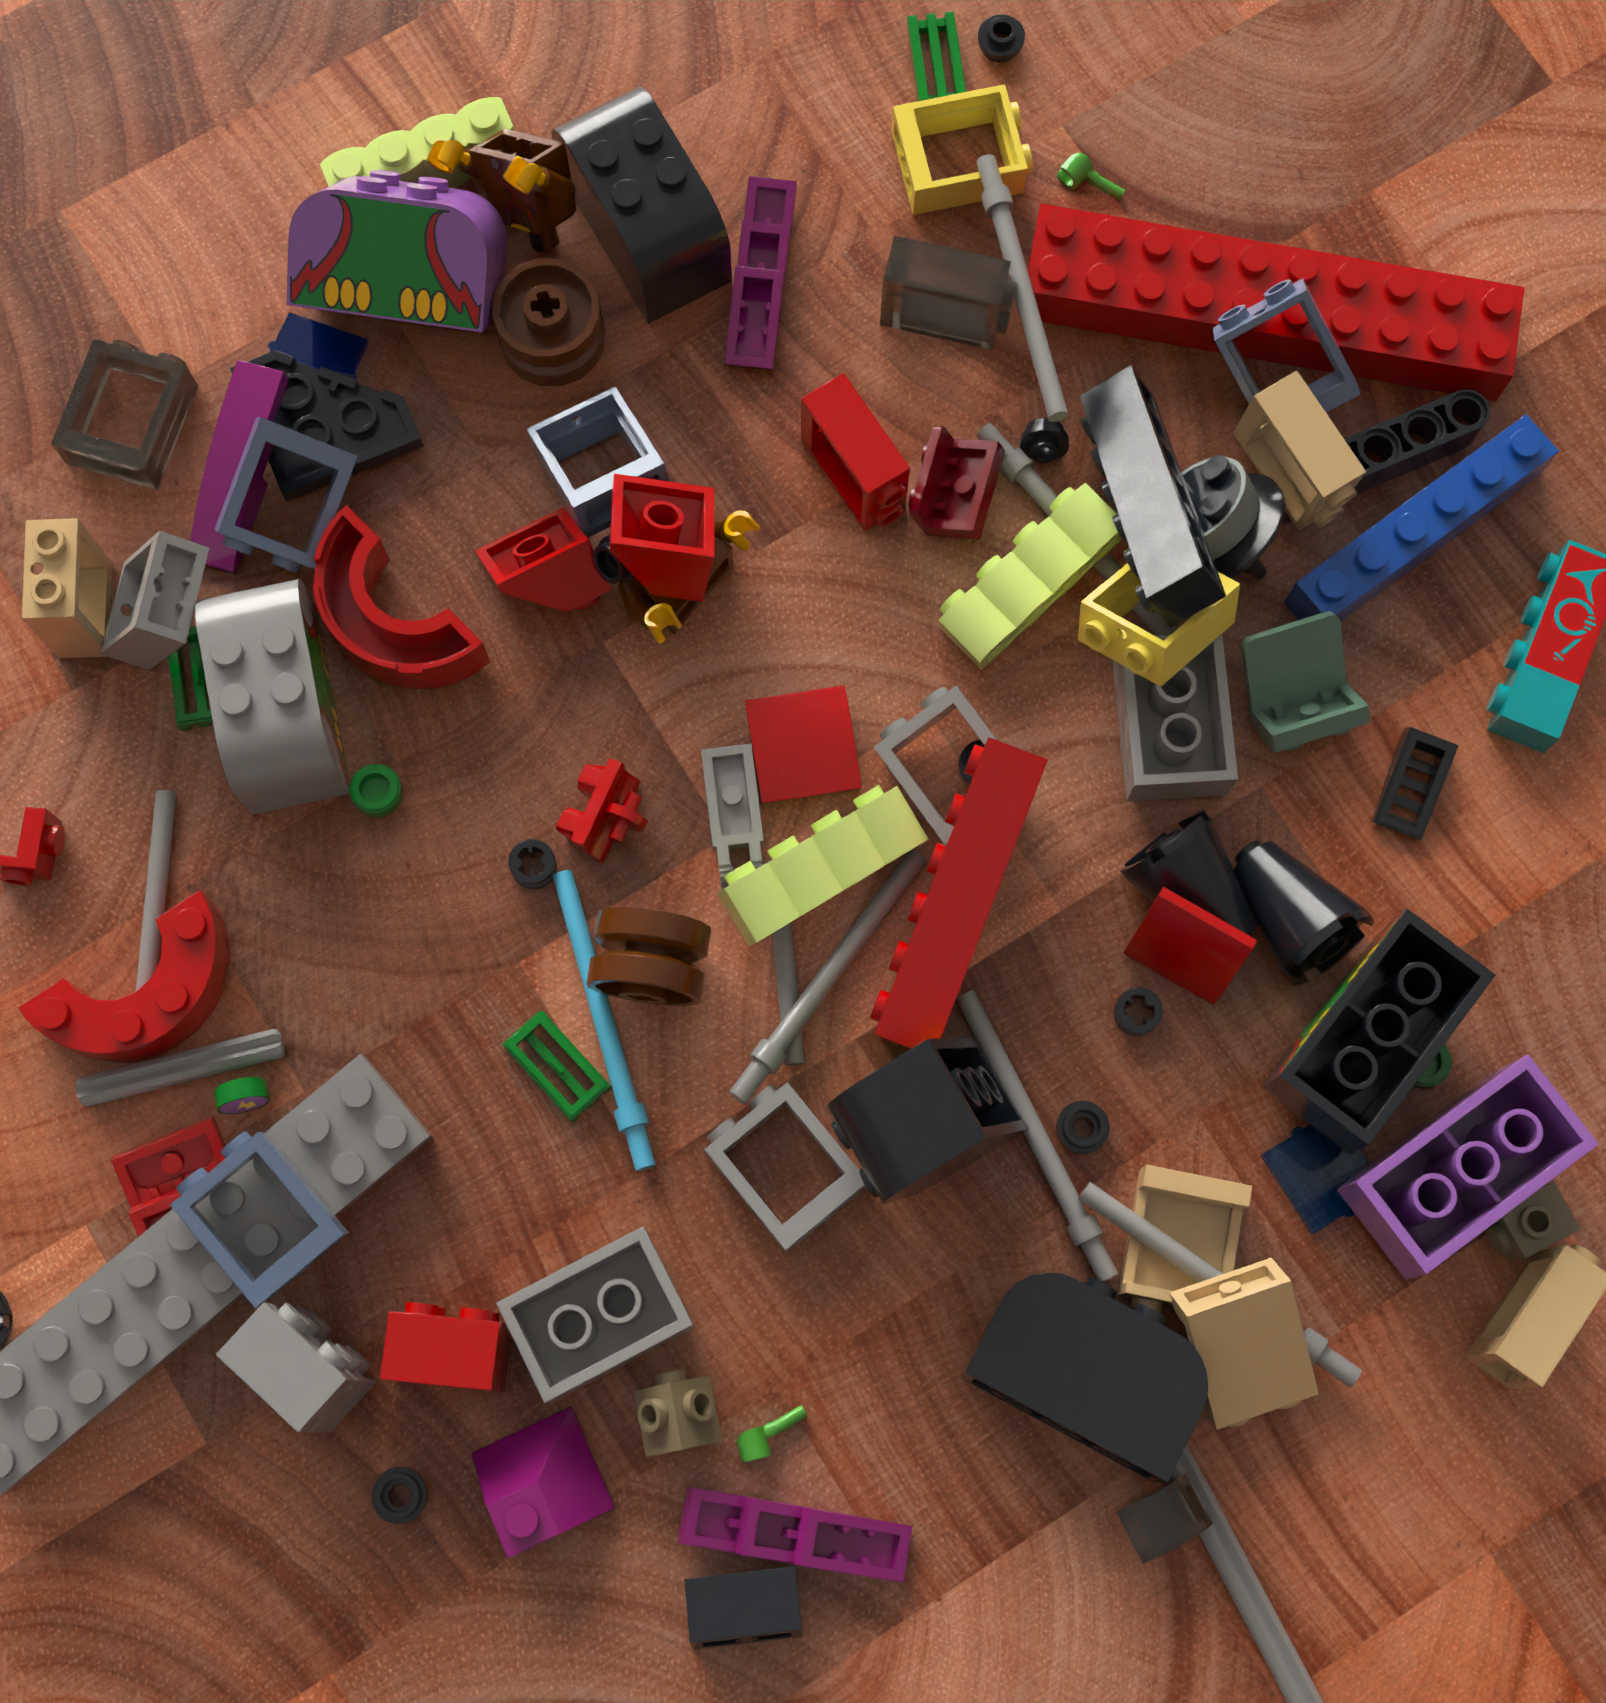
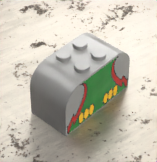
(271, 696)

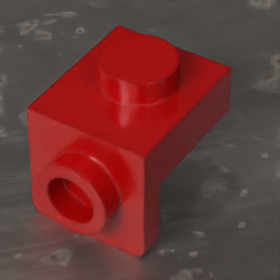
(38, 845)

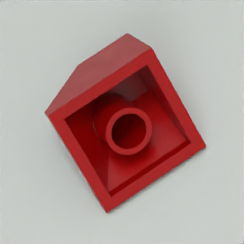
(664, 534)
(546, 564)

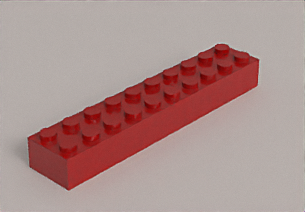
(1178, 282)

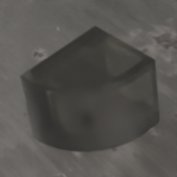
(1164, 1518)

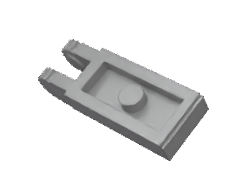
(732, 804)

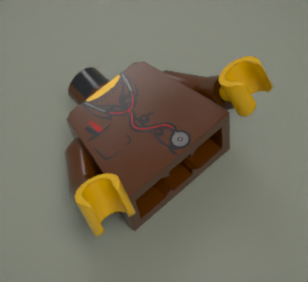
(522, 177)
(660, 612)

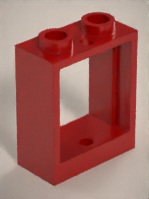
(855, 453)

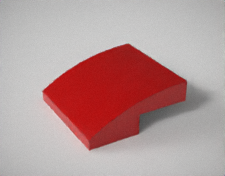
(803, 744)
(1189, 946)
(157, 1167)

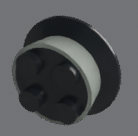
(1236, 513)

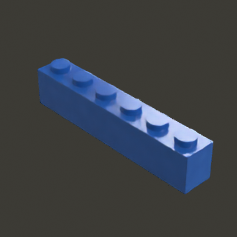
(1424, 523)

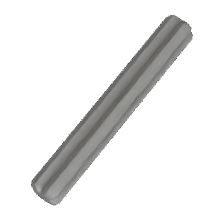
(180, 1067)

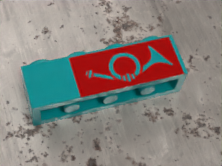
(1554, 649)

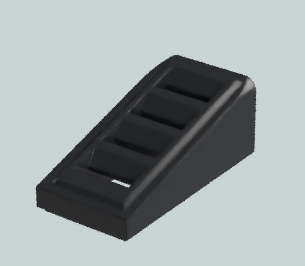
(1427, 743)

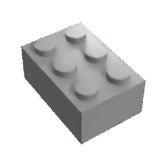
(1177, 734)
(595, 1315)
(297, 1367)

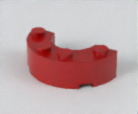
(387, 648)
(159, 1013)

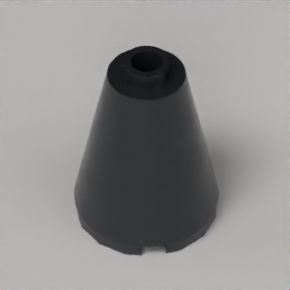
(1194, 868)
(1298, 910)

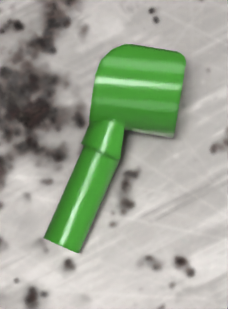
(1079, 169)
(754, 1442)

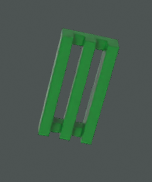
(932, 26)
(183, 717)
(586, 1099)

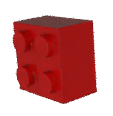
(444, 1350)

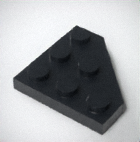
(352, 419)

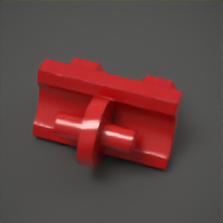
(608, 812)

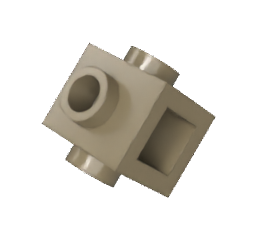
(677, 1413)

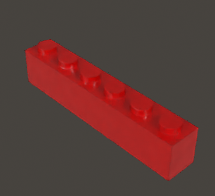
(960, 895)

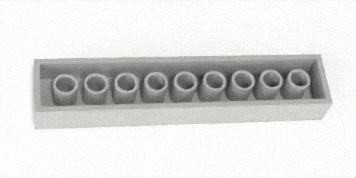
(171, 1287)

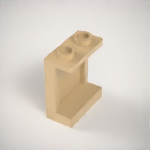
(1193, 1211)
(1248, 1341)

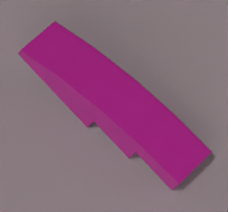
(760, 273)
(250, 394)
(795, 1534)

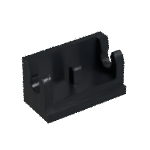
(743, 1608)

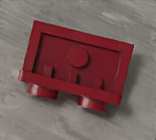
(955, 485)

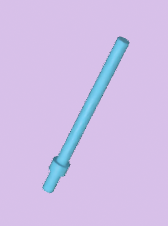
(630, 1115)

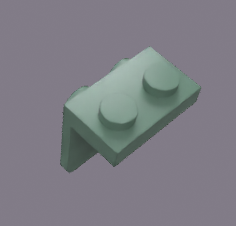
(1300, 683)

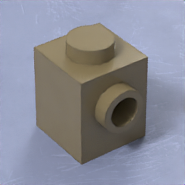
(1533, 1225)

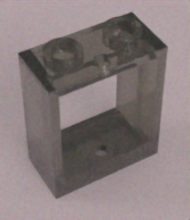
(946, 293)
(134, 465)

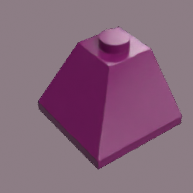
(540, 1482)

